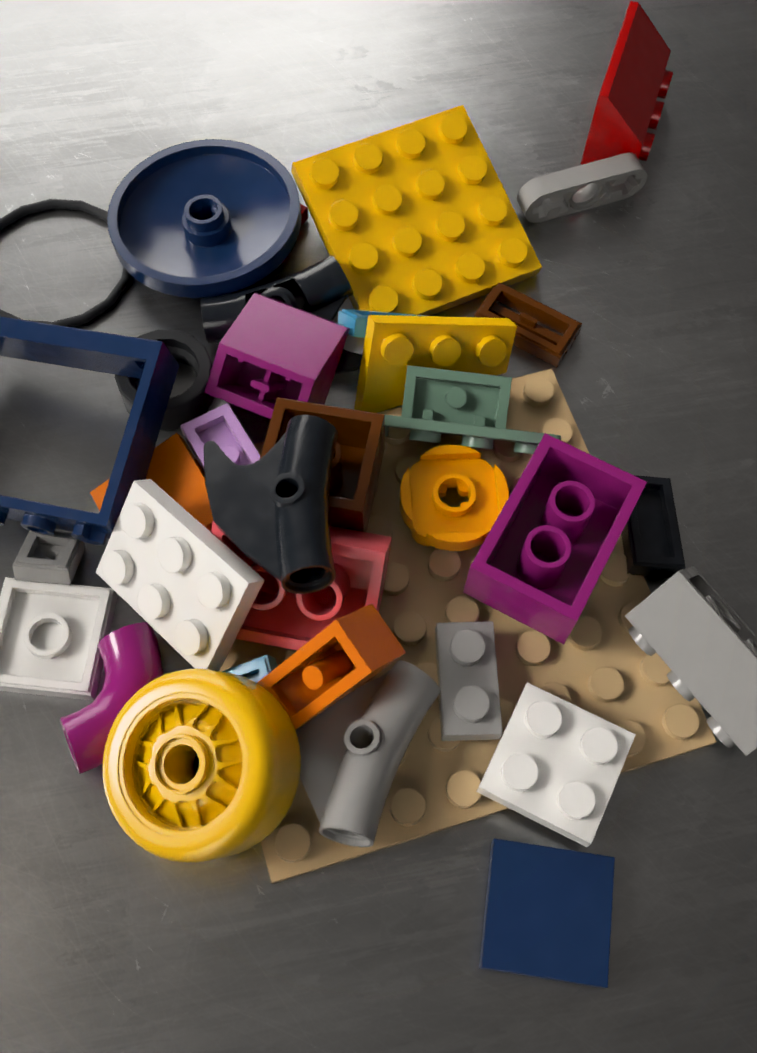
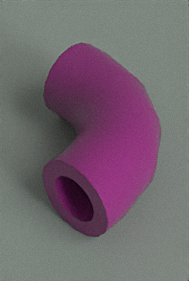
(130, 662)

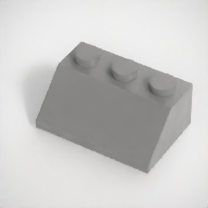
(707, 652)

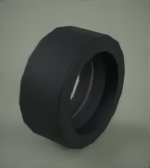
(194, 400)

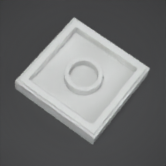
(53, 637)

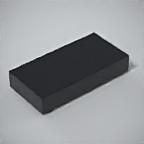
(652, 532)

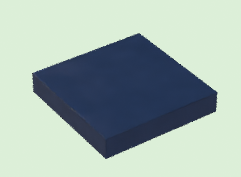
(548, 913)

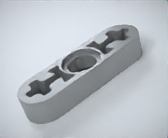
(558, 192)

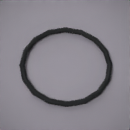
(73, 205)

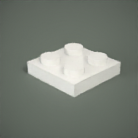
(557, 764)

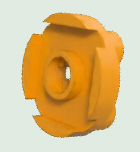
(446, 526)

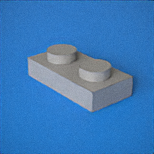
(468, 681)

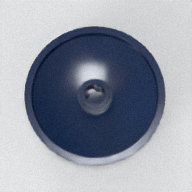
(204, 218)

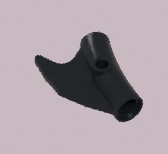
(316, 290)
(280, 504)

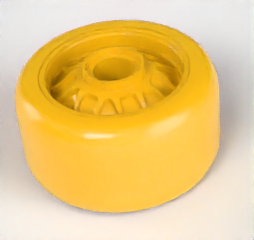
(243, 774)

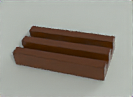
(530, 335)

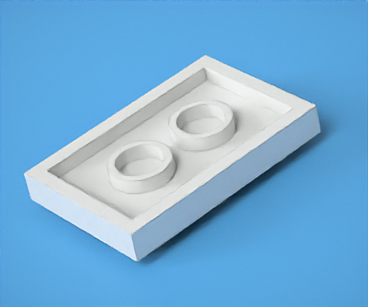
(178, 576)

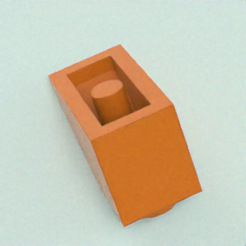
(333, 664)

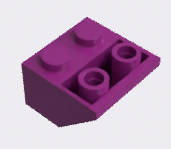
(276, 354)

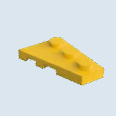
(429, 342)

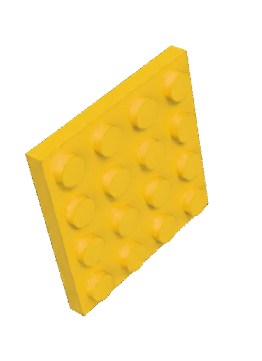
(416, 216)

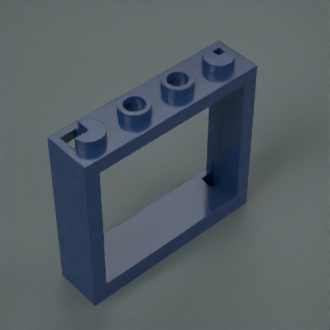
(107, 354)

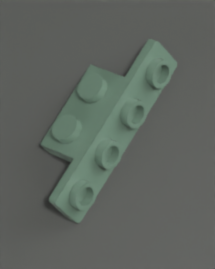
(459, 405)

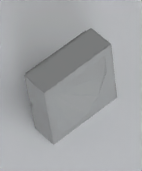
(48, 558)

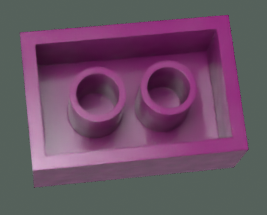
(553, 538)

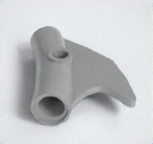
(357, 749)

